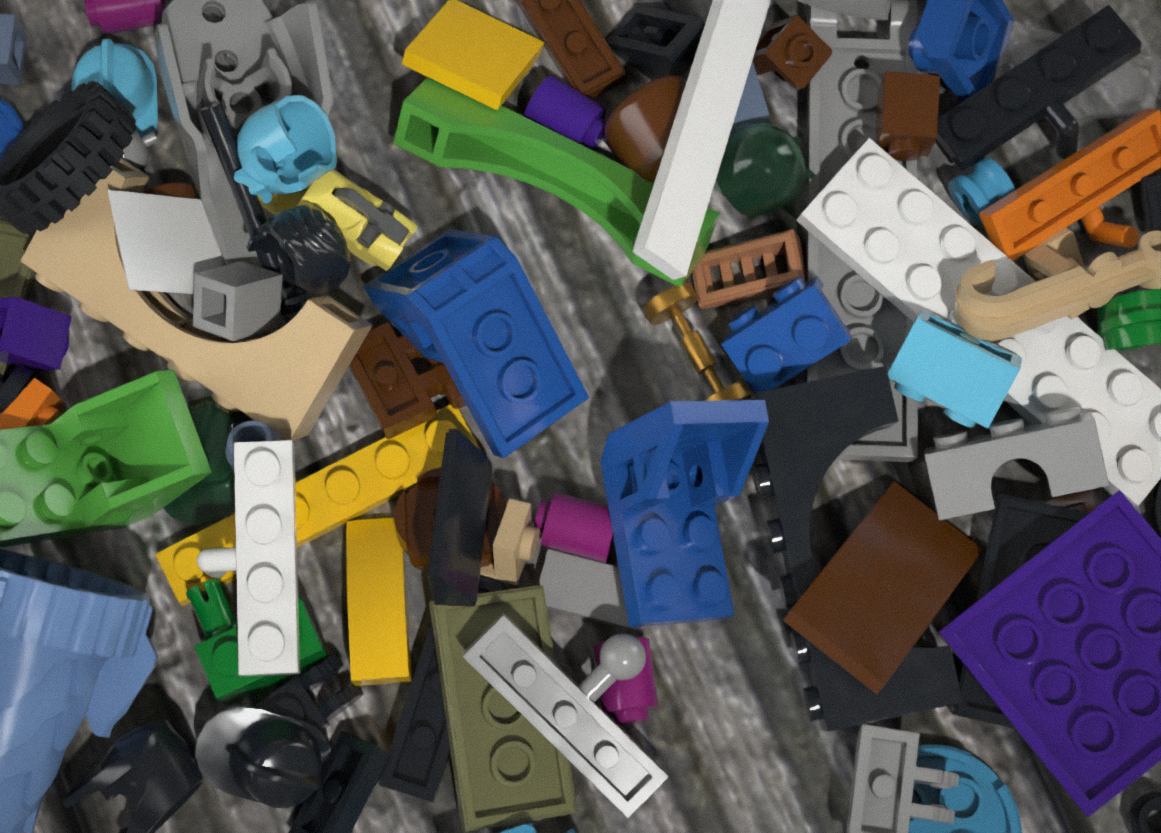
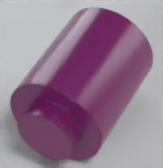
(124, 15)
(575, 526)
(631, 698)

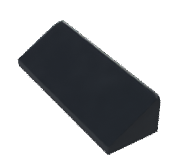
(459, 523)

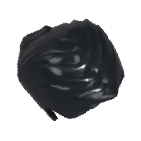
(307, 248)

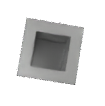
(237, 300)

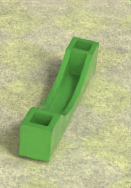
(470, 135)

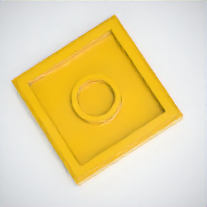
(473, 53)

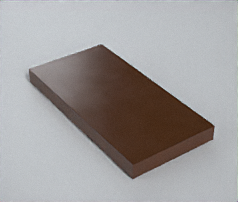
(883, 587)

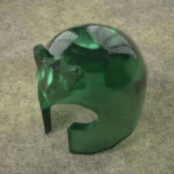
(762, 169)

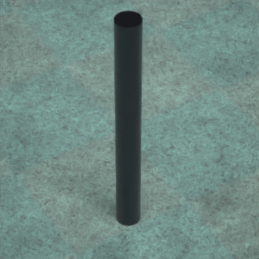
(248, 204)

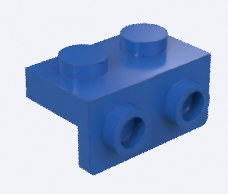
(785, 336)

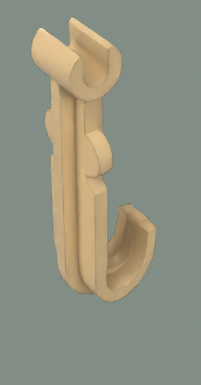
(1053, 297)

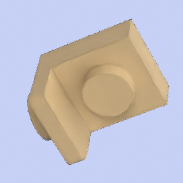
(1053, 257)

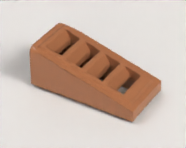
(766, 247)

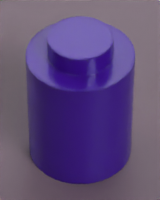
(567, 112)

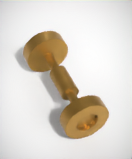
(671, 305)

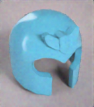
(285, 147)

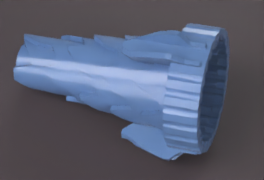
(66, 652)

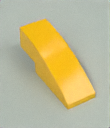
(377, 603)

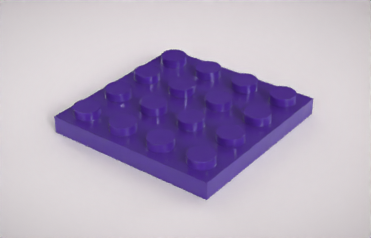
(1077, 652)

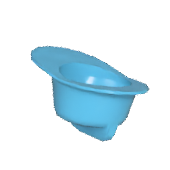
(127, 76)

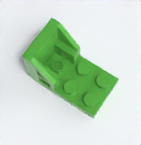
(100, 463)

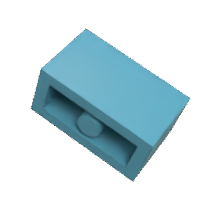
(953, 370)

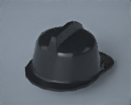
(262, 756)

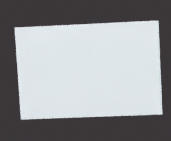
(163, 241)

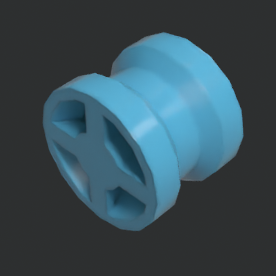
(980, 188)

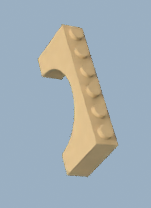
(269, 378)

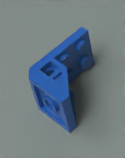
(479, 316)
(662, 497)

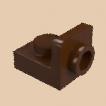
(791, 51)

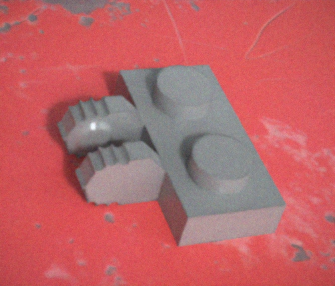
(885, 783)

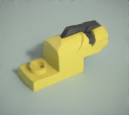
(368, 224)

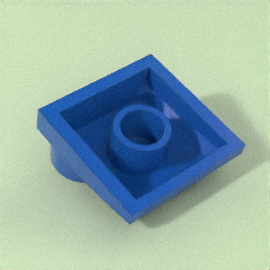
(960, 42)

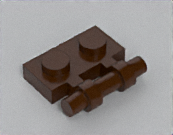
(393, 387)

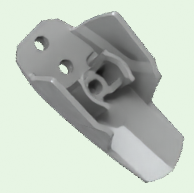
(268, 63)

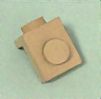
(513, 544)

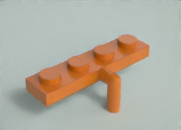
(1078, 189)

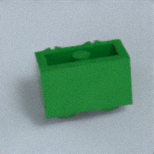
(220, 646)

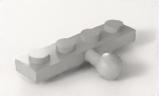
(568, 711)

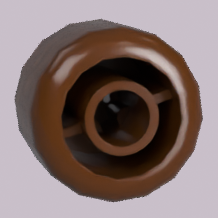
(643, 123)

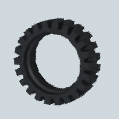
(62, 157)

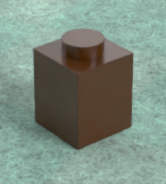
(907, 114)

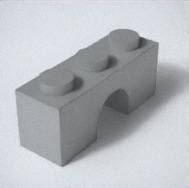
(1063, 447)

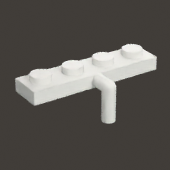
(263, 558)

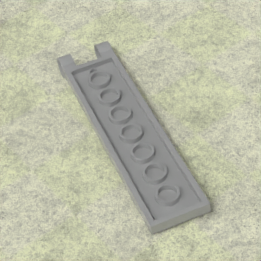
(838, 124)

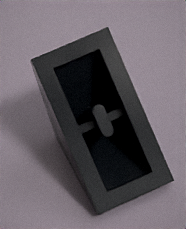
(657, 41)

